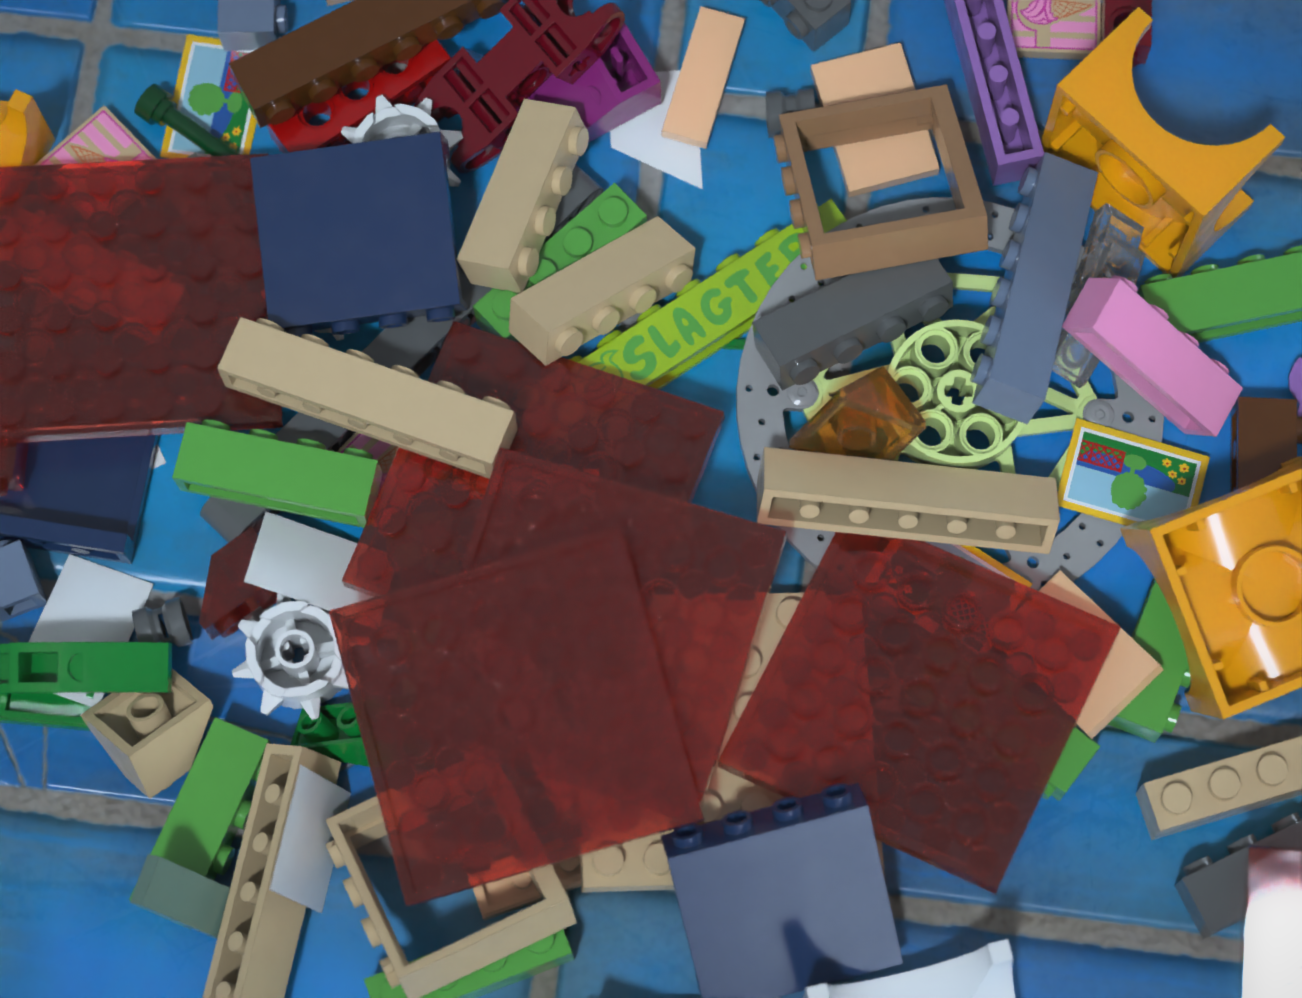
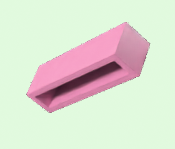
(1152, 355)

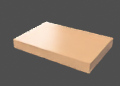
(879, 161)
(1125, 671)

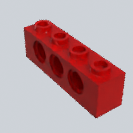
(397, 88)

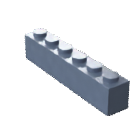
(1035, 288)

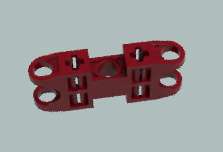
(491, 88)

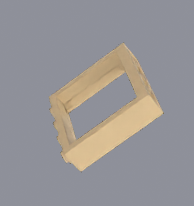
(365, 824)

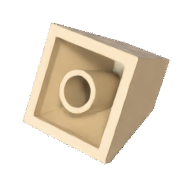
(151, 733)

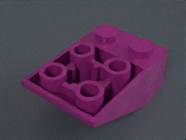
(611, 90)

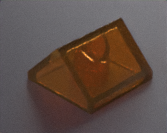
(863, 420)

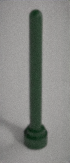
(158, 107)

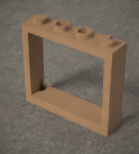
(888, 242)

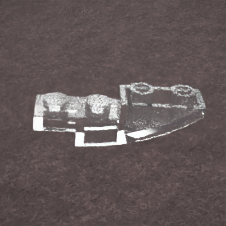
(1107, 252)

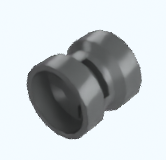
(778, 104)
(150, 626)

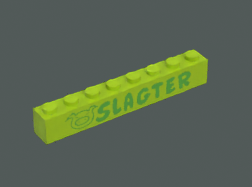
(704, 313)

